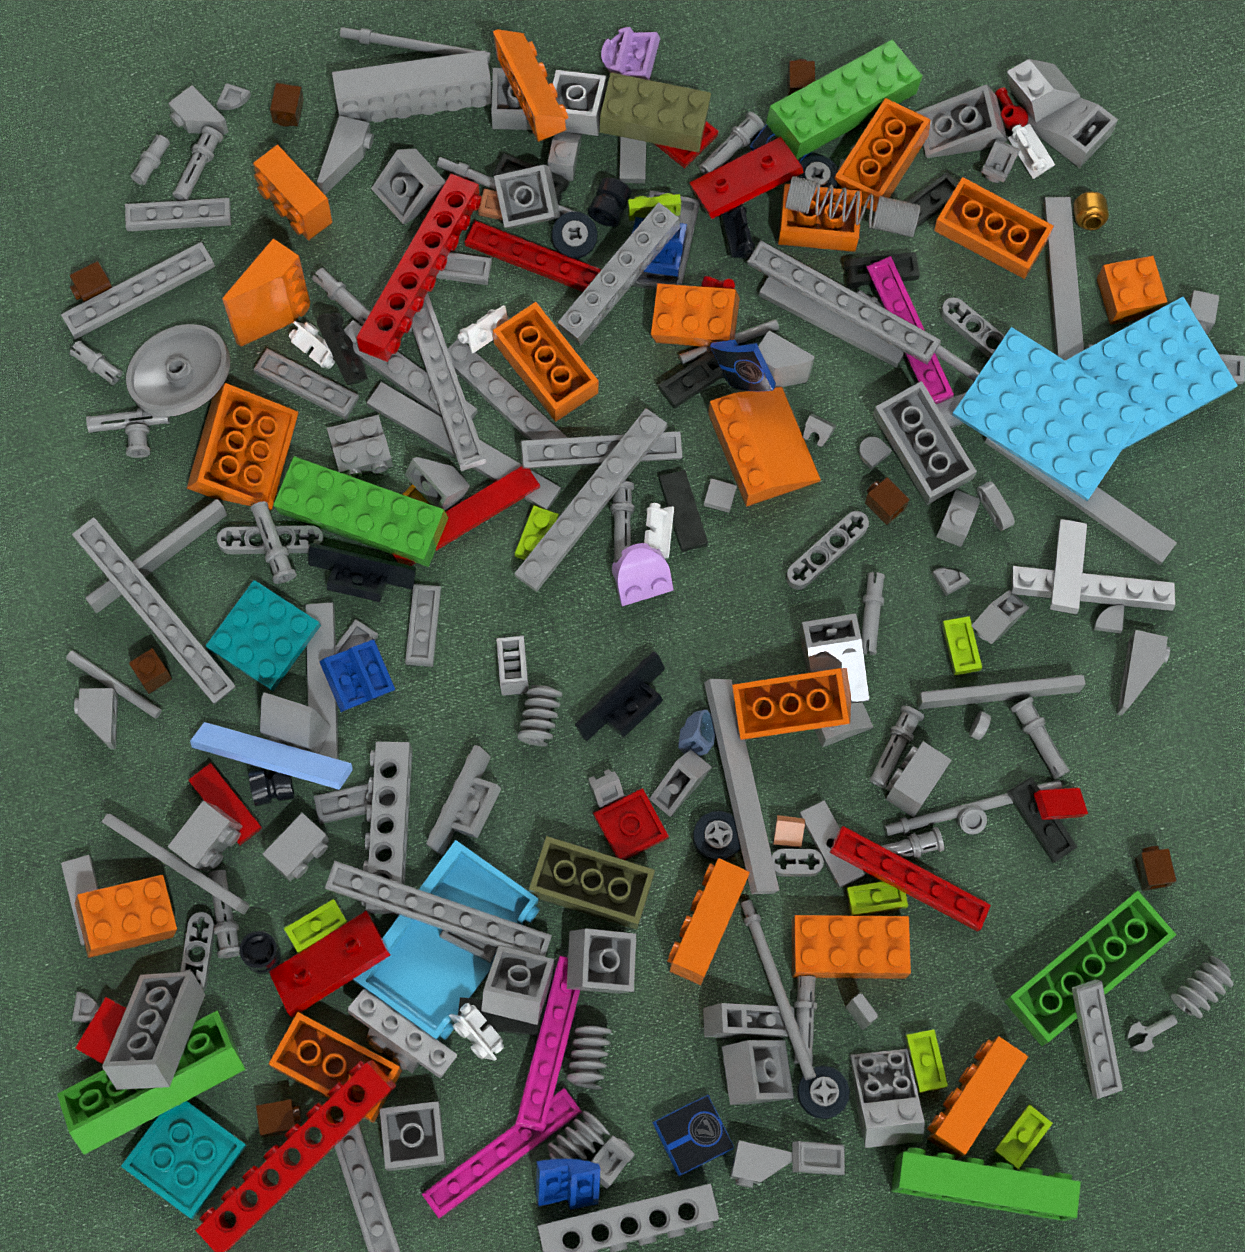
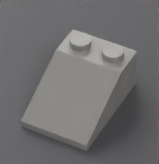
(964, 123)

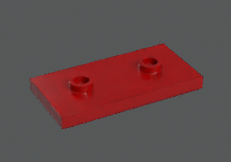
(746, 177)
(329, 963)

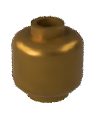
(1091, 210)

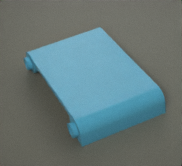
(428, 973)

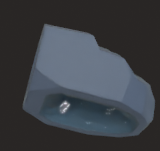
(697, 733)

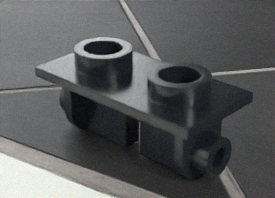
(738, 233)

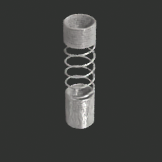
(889, 215)

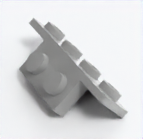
(467, 804)
(399, 1037)

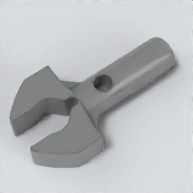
(1150, 1032)

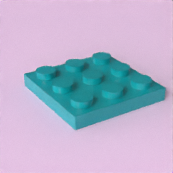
(263, 635)
(184, 1157)

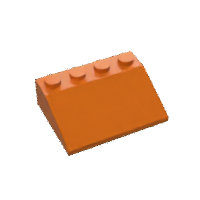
(267, 294)
(762, 444)
(242, 448)

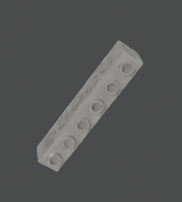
(619, 274)
(384, 756)
(700, 1198)

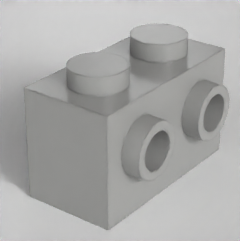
(296, 848)

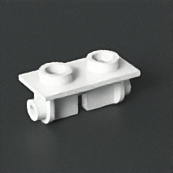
(1031, 150)
(481, 333)
(307, 337)
(660, 526)
(469, 1024)

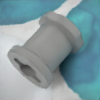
(137, 440)

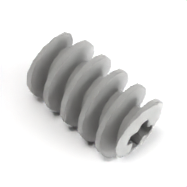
(538, 715)
(1203, 987)
(588, 1056)
(578, 1139)

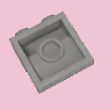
(360, 447)

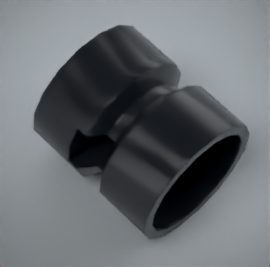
(609, 202)
(269, 785)
(260, 952)

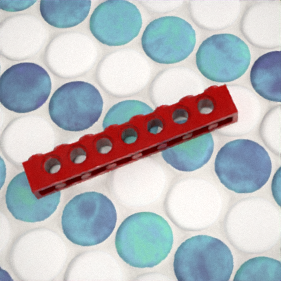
(407, 274)
(223, 1236)

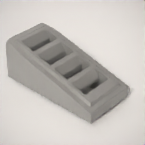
(512, 682)

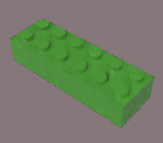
(843, 99)
(361, 511)
(1104, 953)
(101, 1113)
(986, 1186)

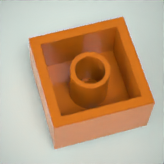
(1131, 289)

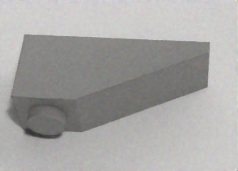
(345, 151)
(1144, 657)
(743, 1021)

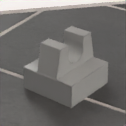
(820, 426)
(606, 789)

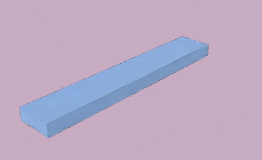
(271, 755)

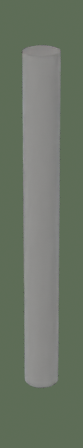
(739, 337)
(111, 682)

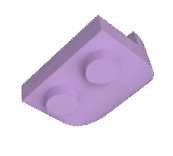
(631, 53)
(641, 574)

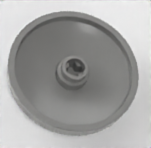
(178, 370)

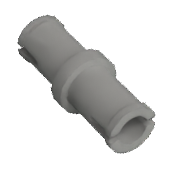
(150, 159)
(96, 362)

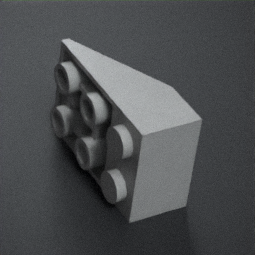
(1076, 129)
(834, 645)
(887, 1098)

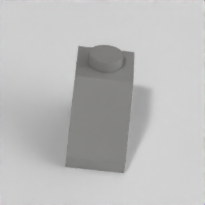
(194, 112)
(564, 154)
(437, 482)
(958, 518)
(999, 617)
(99, 713)
(859, 723)
(680, 782)
(756, 1163)

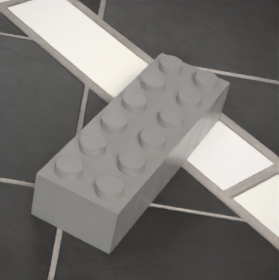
(414, 87)

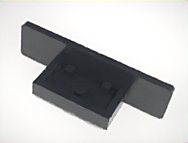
(359, 573)
(626, 703)

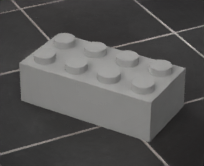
(924, 442)
(154, 1031)

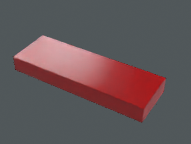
(217, 792)

